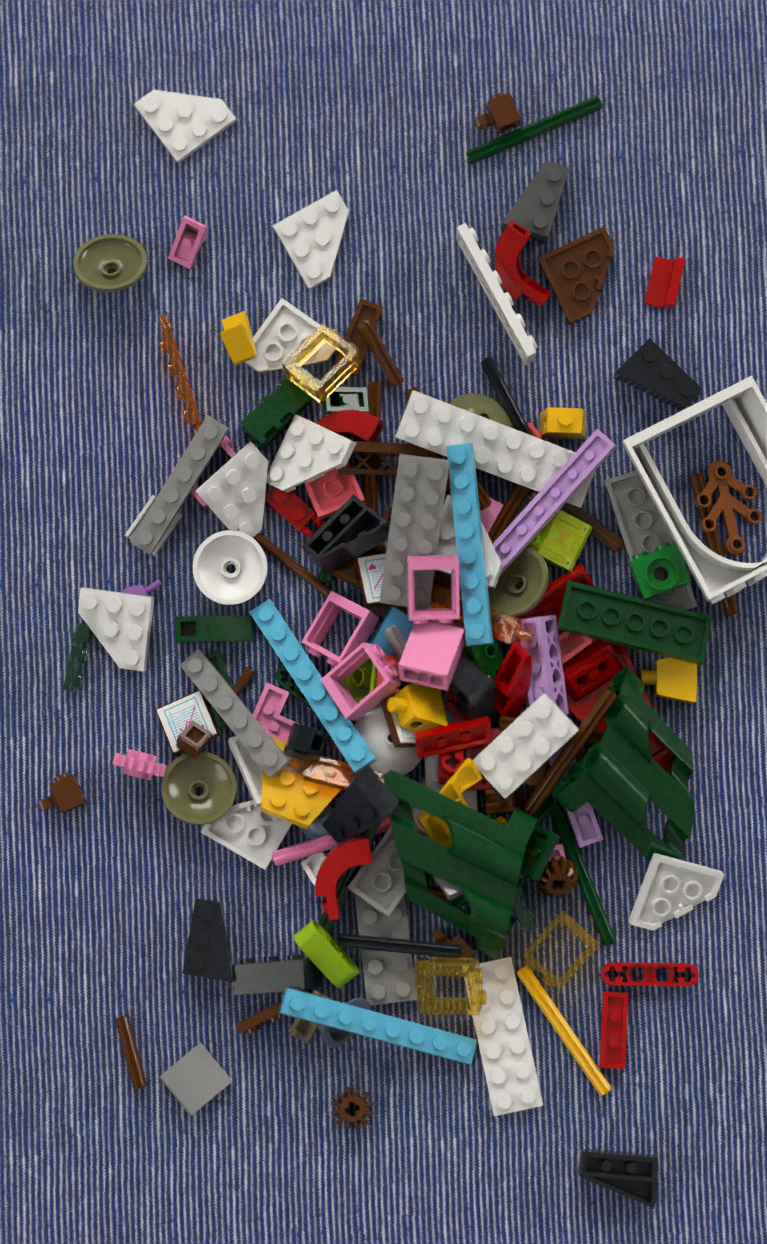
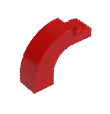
(509, 267)
(353, 424)
(342, 857)

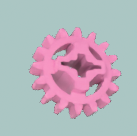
(139, 764)

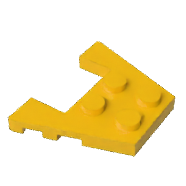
(461, 780)
(293, 798)

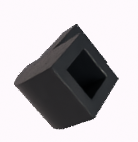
(306, 739)

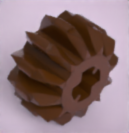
(558, 877)
(345, 1104)

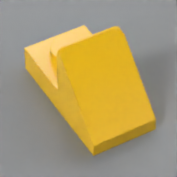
(238, 338)

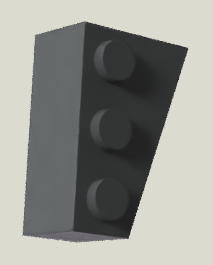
(539, 202)

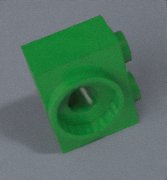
(664, 558)

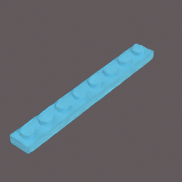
(469, 544)
(310, 684)
(377, 1026)

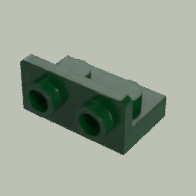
(538, 852)

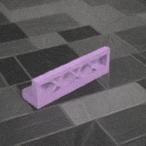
(542, 664)

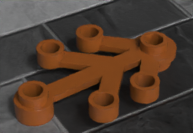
(726, 503)

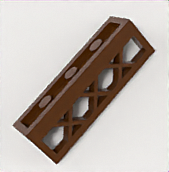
(380, 450)

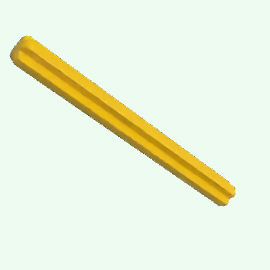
(564, 1030)

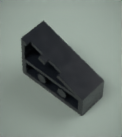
(658, 376)
(346, 535)
(472, 690)
(360, 807)
(207, 943)
(275, 975)
(621, 1172)

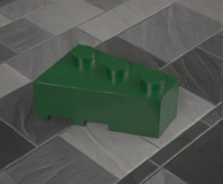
(275, 413)

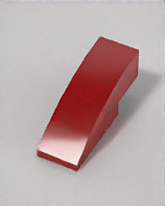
(513, 681)

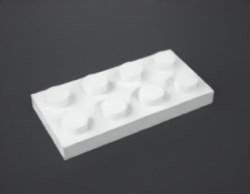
(525, 745)

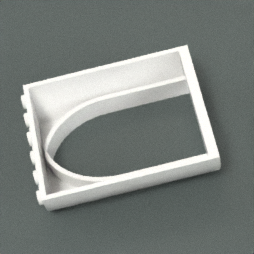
(749, 417)

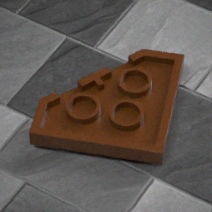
(578, 272)

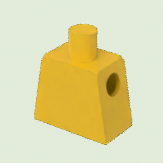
(563, 423)
(672, 679)
(418, 707)

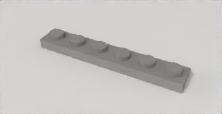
(179, 485)
(235, 713)

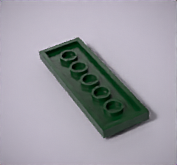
(634, 623)

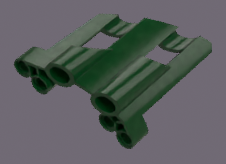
(622, 776)
(480, 861)

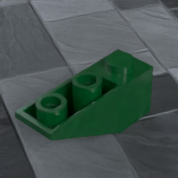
(213, 629)

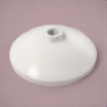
(217, 554)
(374, 732)

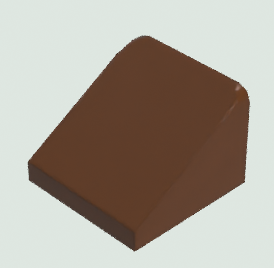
(193, 739)

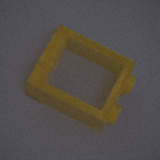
(321, 389)
(575, 929)
(449, 967)

